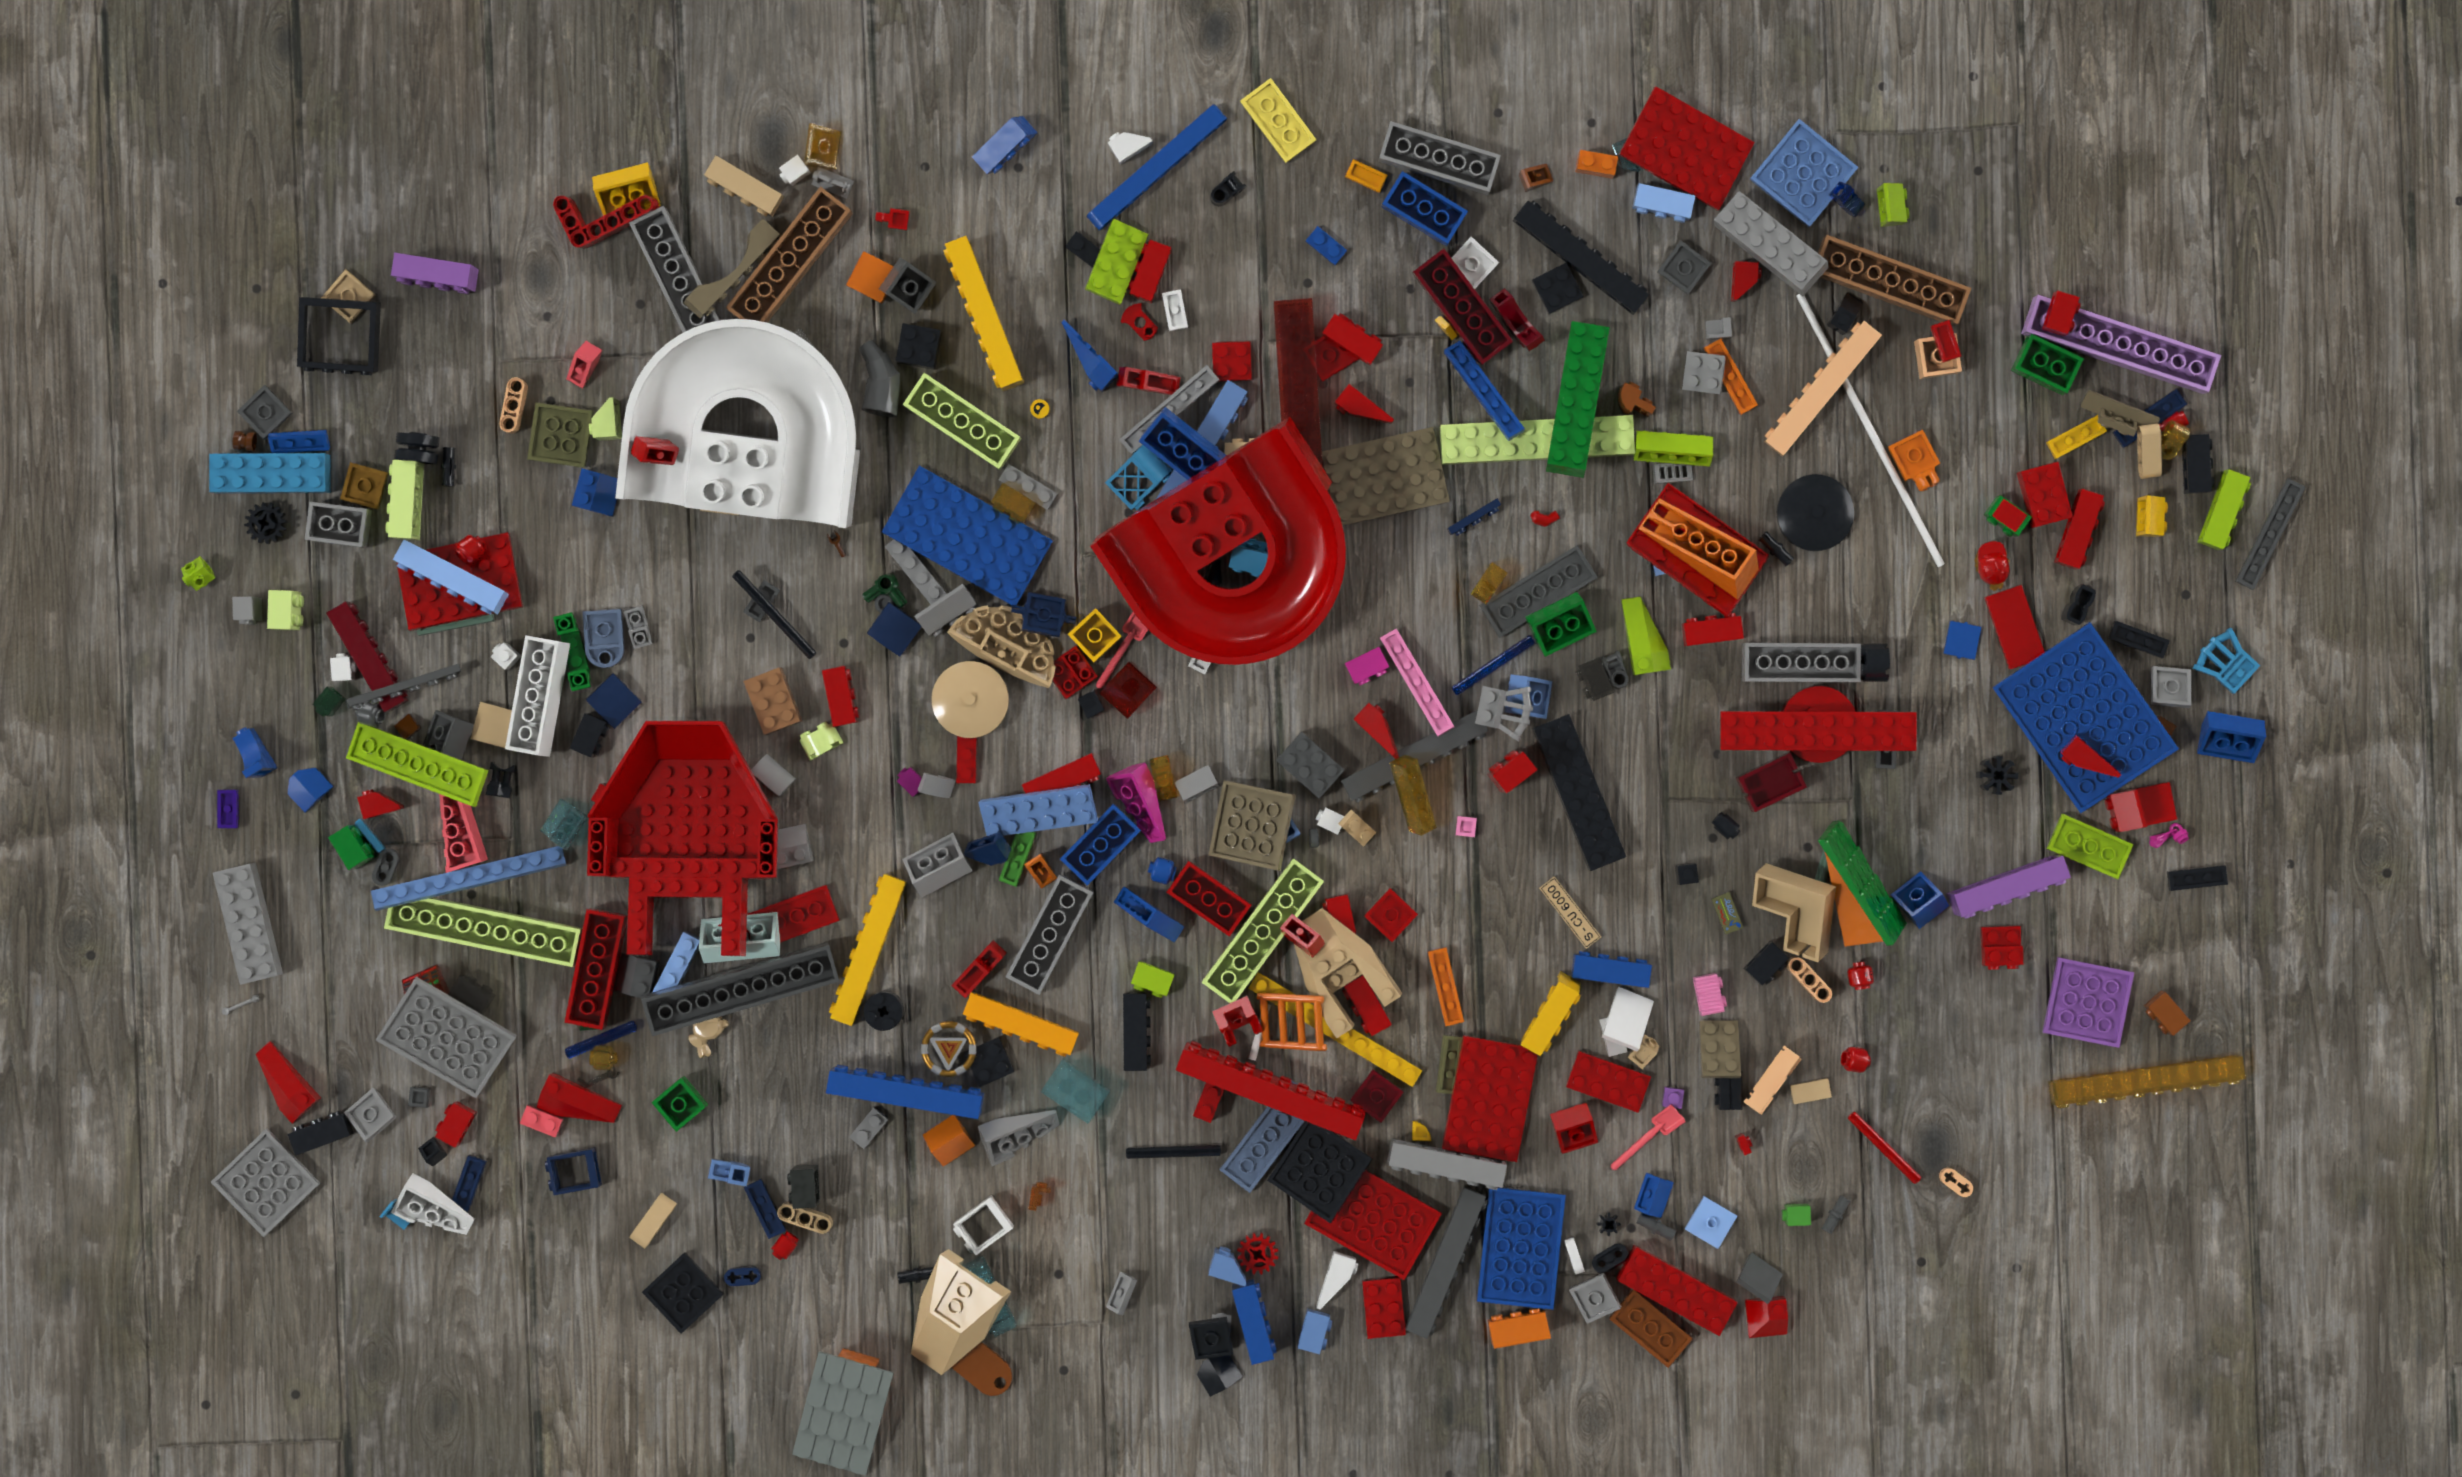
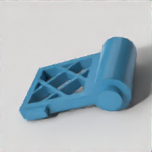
(1153, 468)

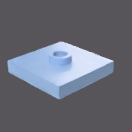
(1710, 1222)

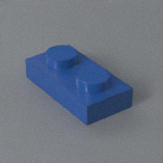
(1326, 245)

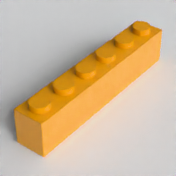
(1020, 1023)

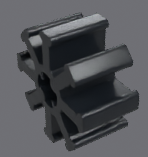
(1990, 775)

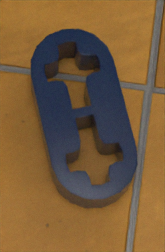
(743, 1280)

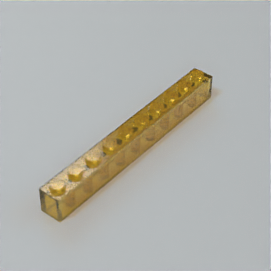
(2147, 1080)

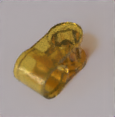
(2173, 438)

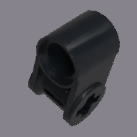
(1230, 187)

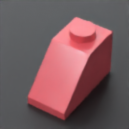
(584, 364)

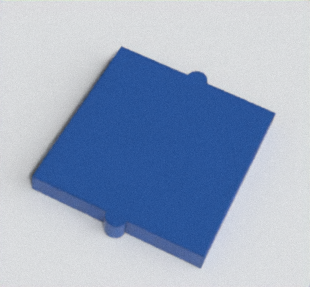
(1962, 640)

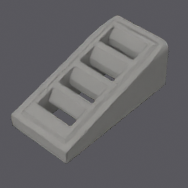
(1657, 473)

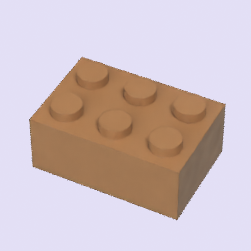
(772, 701)

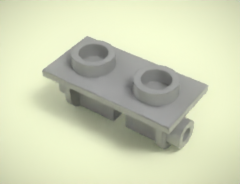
(832, 182)

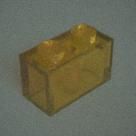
(1013, 502)

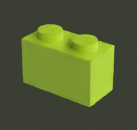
(1152, 979)

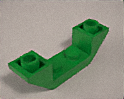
(577, 660)

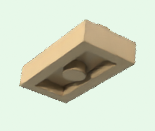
(1357, 828)

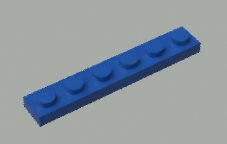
(1484, 390)

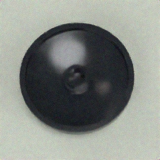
(1815, 512)

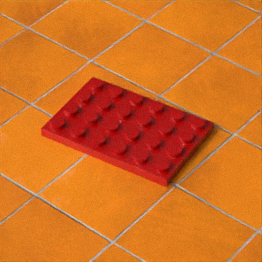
(1686, 148)
(432, 606)
(1489, 1099)
(1380, 1224)

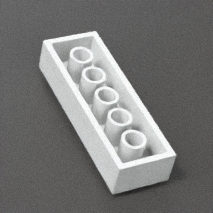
(537, 696)

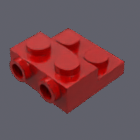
(2001, 947)

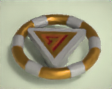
(948, 1049)

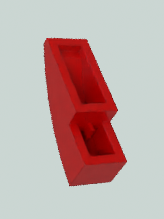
(1147, 381)
(979, 969)

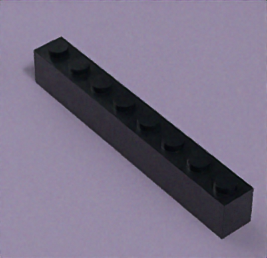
(1580, 257)

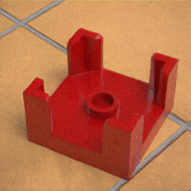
(1235, 1016)

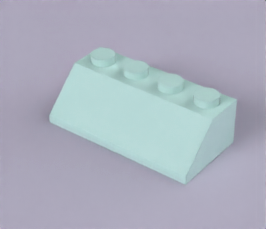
(762, 943)

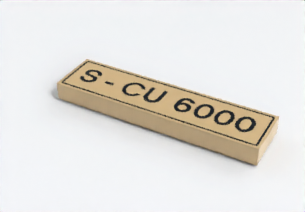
(1570, 912)

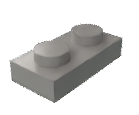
(868, 1128)
(1121, 1293)

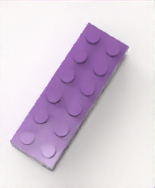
(2009, 885)

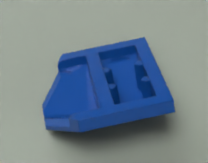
(308, 787)

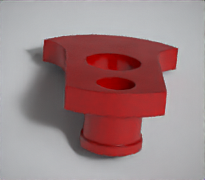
(1131, 314)

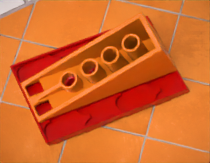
(1697, 550)

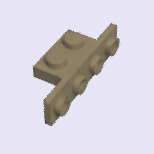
(2117, 414)

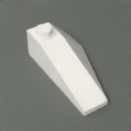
(427, 1204)

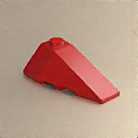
(572, 1100)

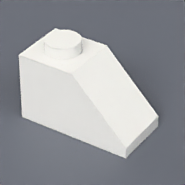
(1127, 145)

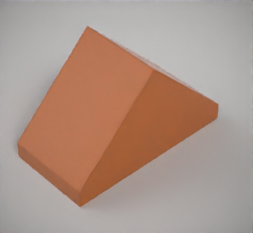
(1040, 870)

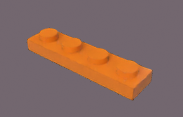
(1733, 379)
(1445, 986)

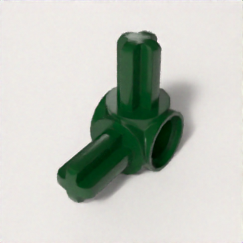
(879, 589)

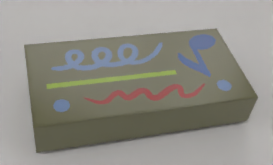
(1727, 913)

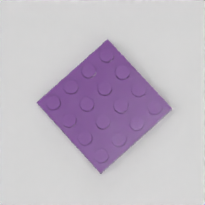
(2088, 1002)

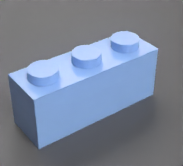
(1663, 202)

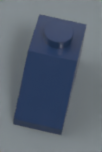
(989, 849)

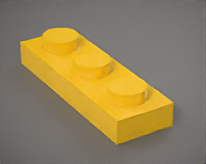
(2075, 437)

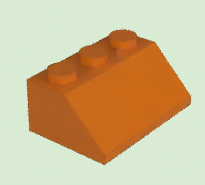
(1518, 1328)

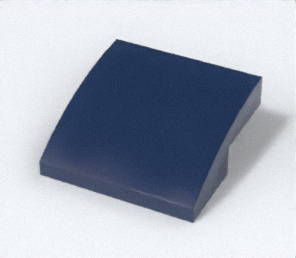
(894, 629)
(613, 700)

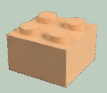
(1929, 360)

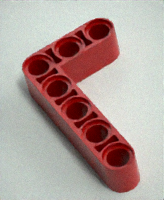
(604, 222)

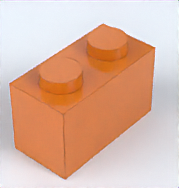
(1596, 164)

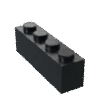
(1135, 1031)

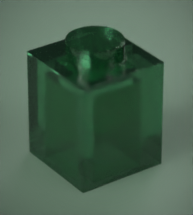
(328, 702)

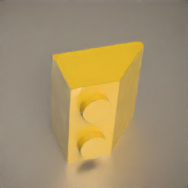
(2151, 516)

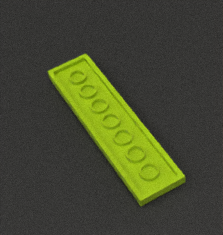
(417, 764)

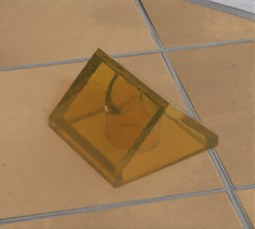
(822, 147)

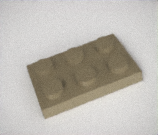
(1719, 1049)

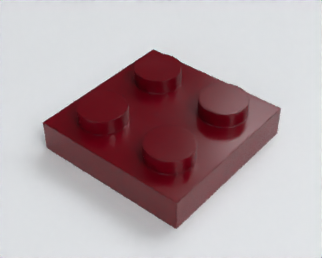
(1376, 1095)

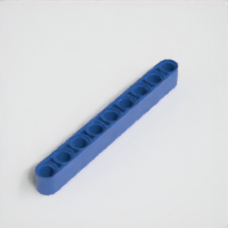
(1156, 167)

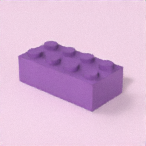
(435, 273)

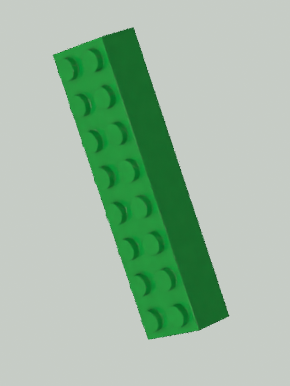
(1577, 399)

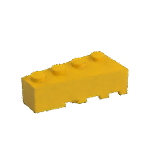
(1551, 1014)

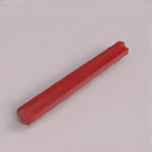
(1884, 1147)

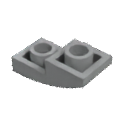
(638, 627)
(936, 785)

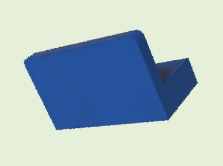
(1653, 1195)

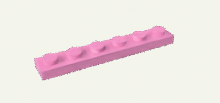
(1417, 682)

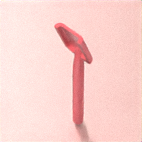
(1135, 630)
(1664, 1121)

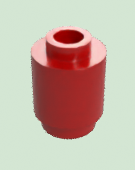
(784, 1245)

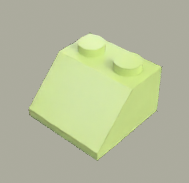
(607, 421)

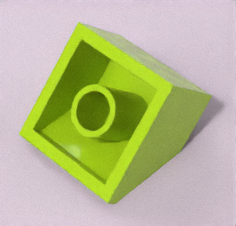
(1892, 204)

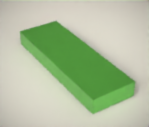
(1017, 858)

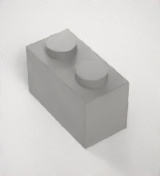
(247, 610)

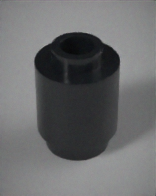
(1726, 825)

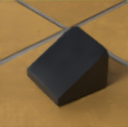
(432, 1152)

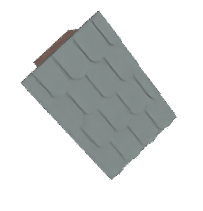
(843, 1411)

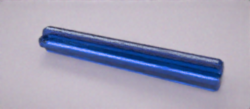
(601, 1039)

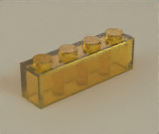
(1413, 795)

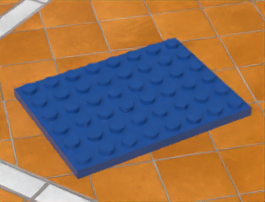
(2086, 694)

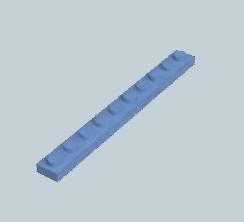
(468, 878)

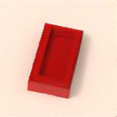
(1945, 341)

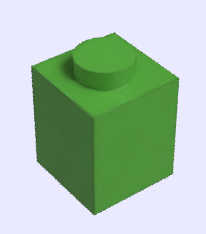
(1796, 1214)

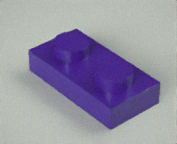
(227, 808)

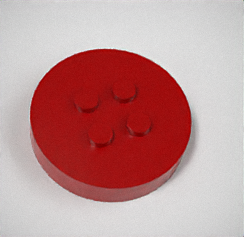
(1818, 700)

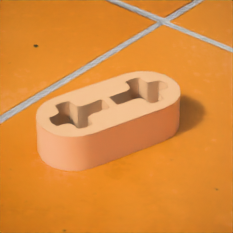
(1953, 1185)

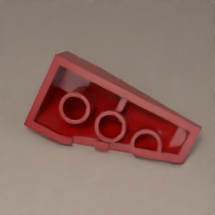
(287, 1085)

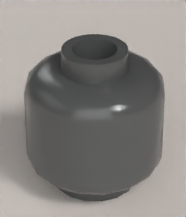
(370, 714)

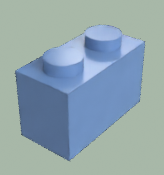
(1313, 1331)

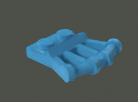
(2236, 670)

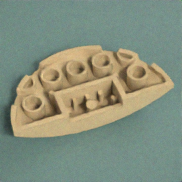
(997, 639)

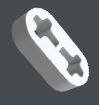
(1574, 1255)

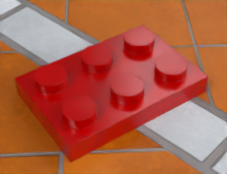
(1383, 1307)

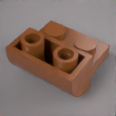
(1629, 400)

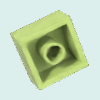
(284, 610)

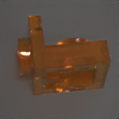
(1036, 1198)

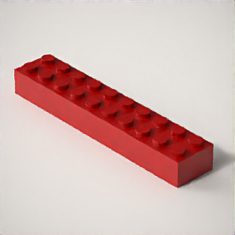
(1818, 731)
(1271, 1090)

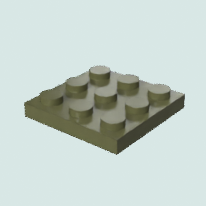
(560, 435)

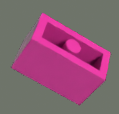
(1366, 666)

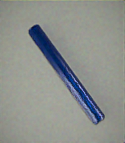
(1493, 665)

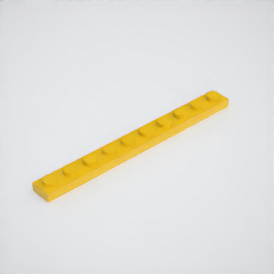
(1351, 1039)

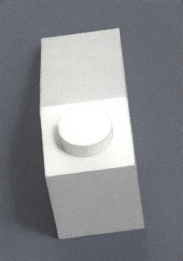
(1337, 1275)

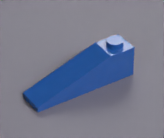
(1095, 365)

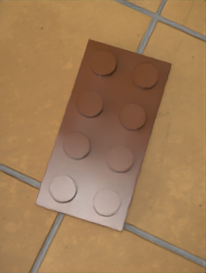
(1650, 1328)

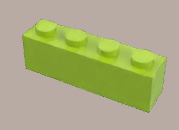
(1673, 448)
(2224, 509)

